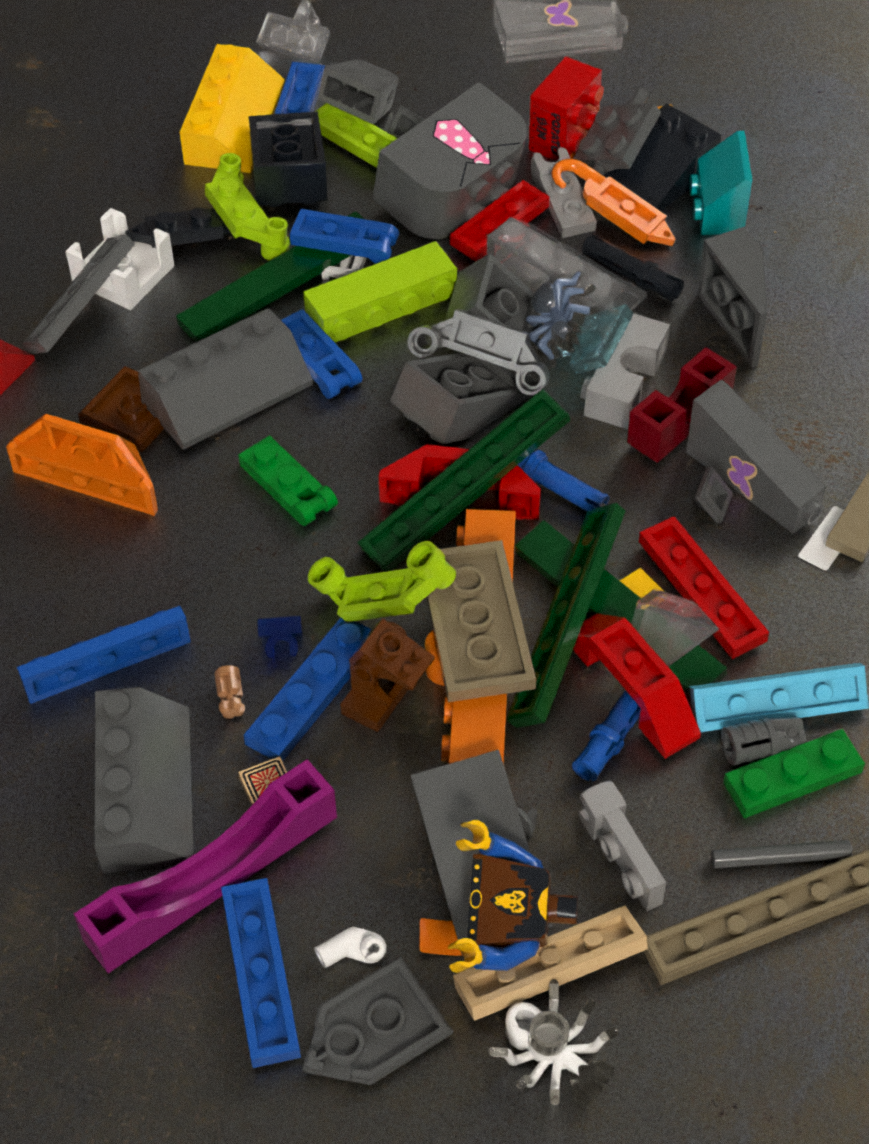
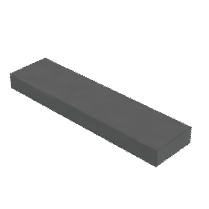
(78, 294)

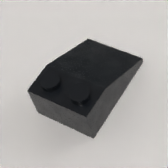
(288, 158)
(667, 158)

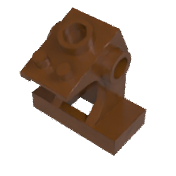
(383, 655)

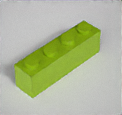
(382, 292)

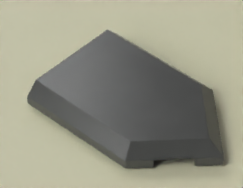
(374, 1027)

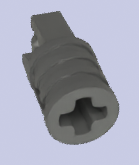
(761, 738)

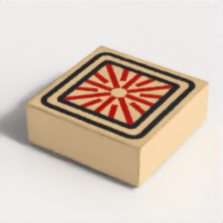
(257, 778)

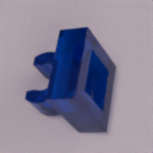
(280, 630)

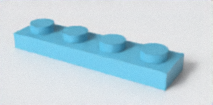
(780, 695)

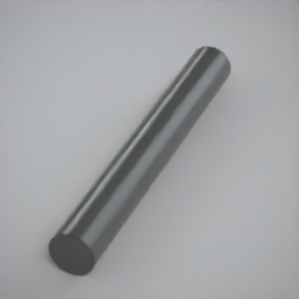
(781, 854)

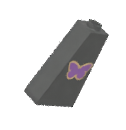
(753, 458)

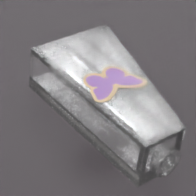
(557, 28)

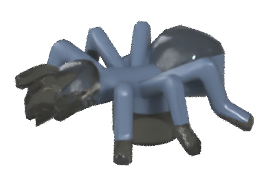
(559, 316)

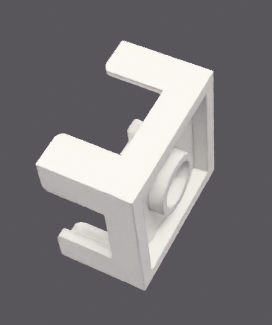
(136, 272)

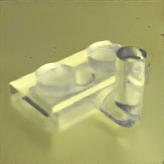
(295, 36)

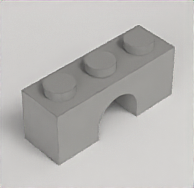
(614, 388)

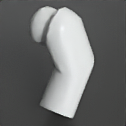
(353, 944)

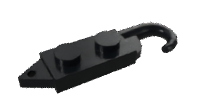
(183, 227)

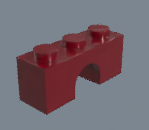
(664, 421)

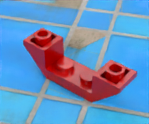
(407, 477)
(645, 676)

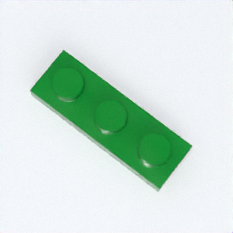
(793, 773)

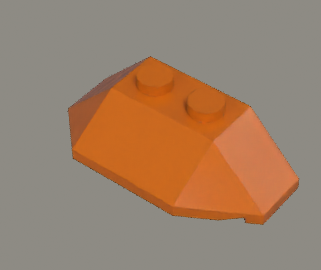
(83, 462)

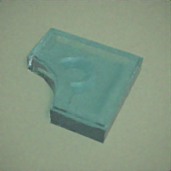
(599, 338)

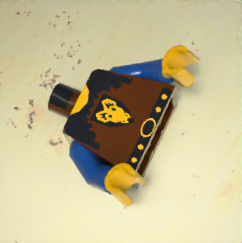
(507, 904)

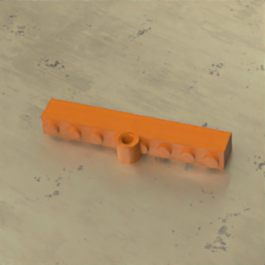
(476, 722)

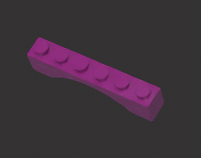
(142, 912)

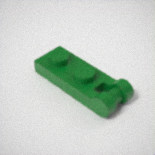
(287, 480)

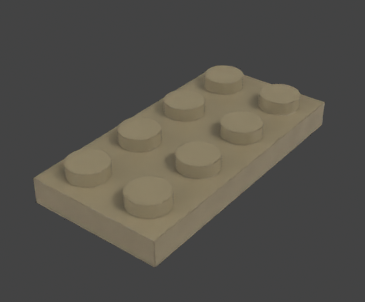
(480, 626)

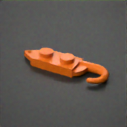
(617, 203)

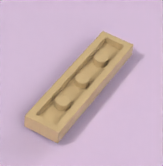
(565, 958)

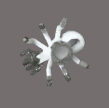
(545, 1040)

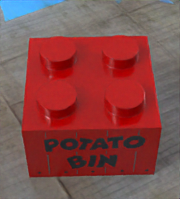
(564, 108)

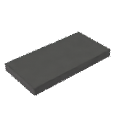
(458, 794)

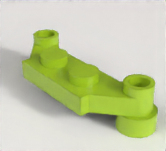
(242, 212)
(383, 592)

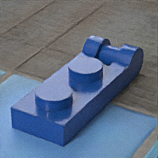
(344, 235)
(322, 355)

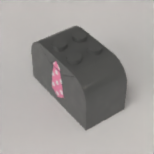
(451, 164)

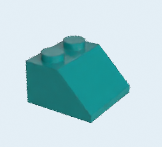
(722, 186)

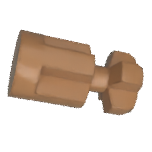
(230, 691)

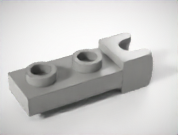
(566, 204)
(606, 820)

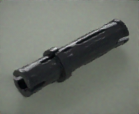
(644, 273)

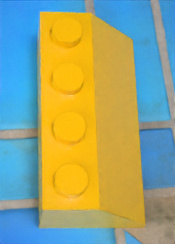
(231, 90)

